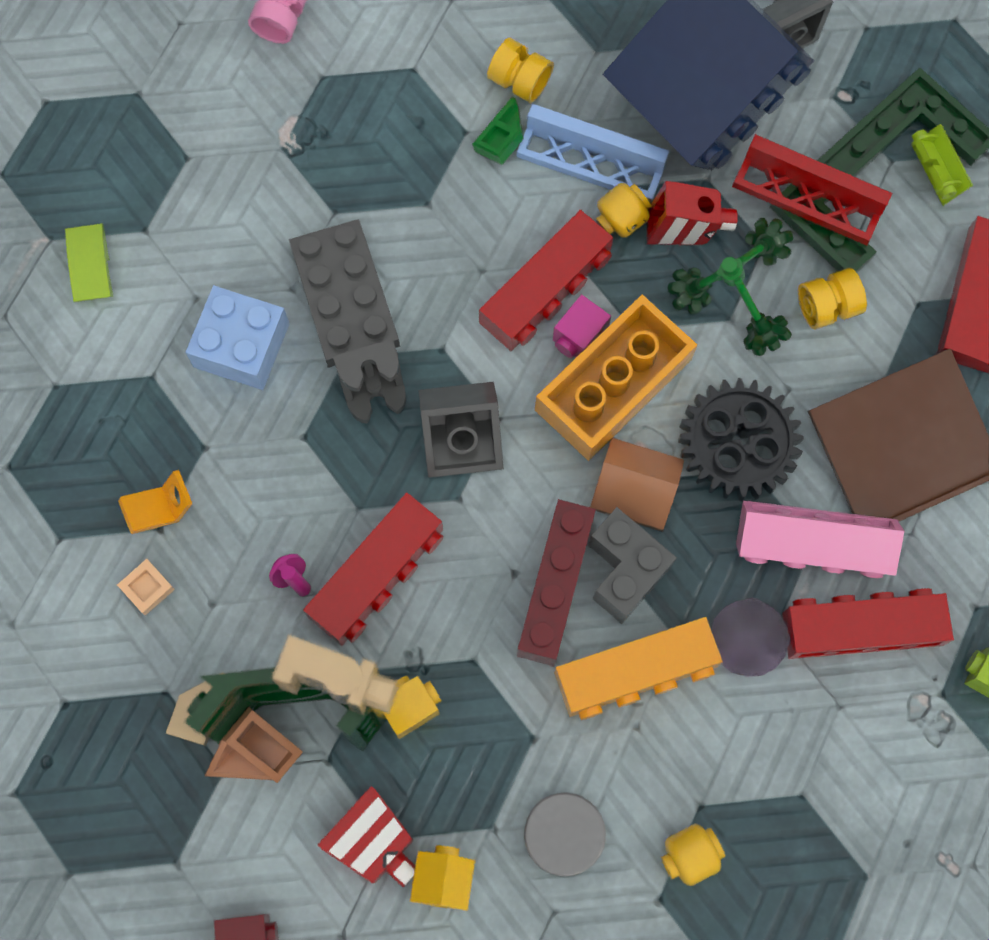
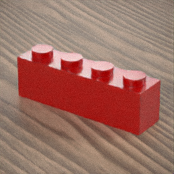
(546, 280)
(374, 570)
(868, 625)

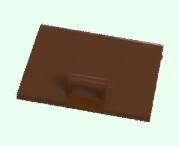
(905, 440)

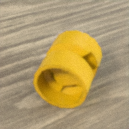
(518, 69)
(838, 296)

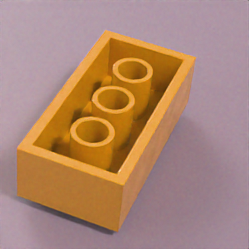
(615, 377)

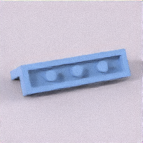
(594, 141)

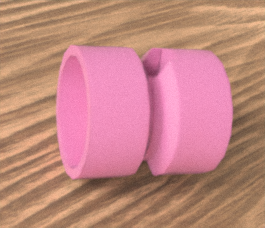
(275, 19)

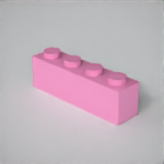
(819, 539)

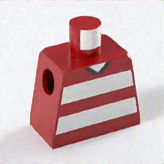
(687, 215)
(371, 841)

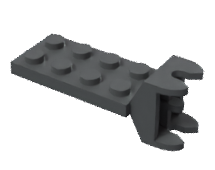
(351, 316)

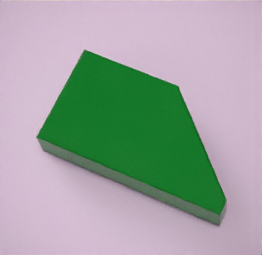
(501, 134)

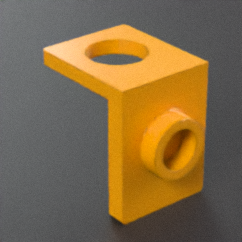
(156, 506)

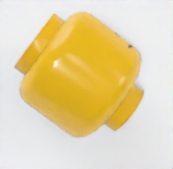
(623, 210)
(693, 854)

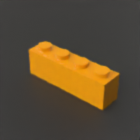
(638, 667)

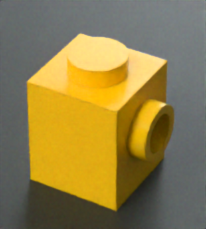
(412, 705)
(442, 878)

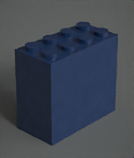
(708, 74)

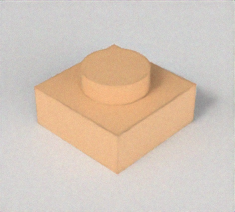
(145, 587)

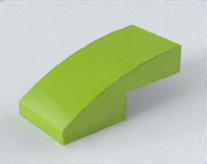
(88, 262)

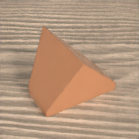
(253, 751)

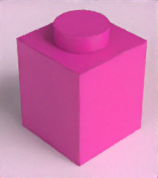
(580, 327)

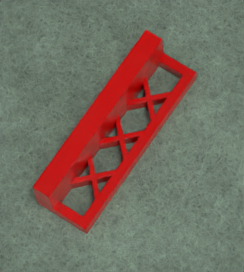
(816, 178)

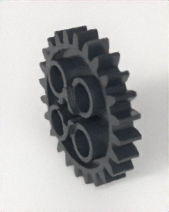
(751, 469)

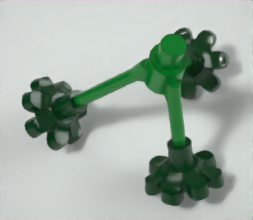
(693, 288)

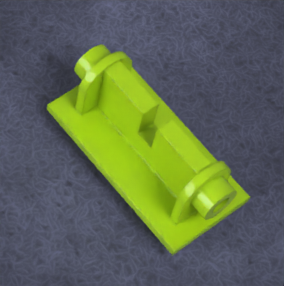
(941, 163)

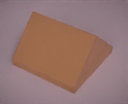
(637, 483)

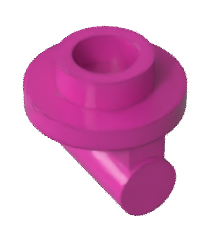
(288, 572)

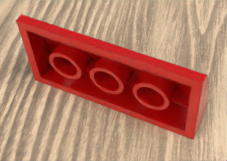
(968, 311)

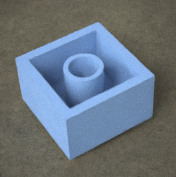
(237, 337)

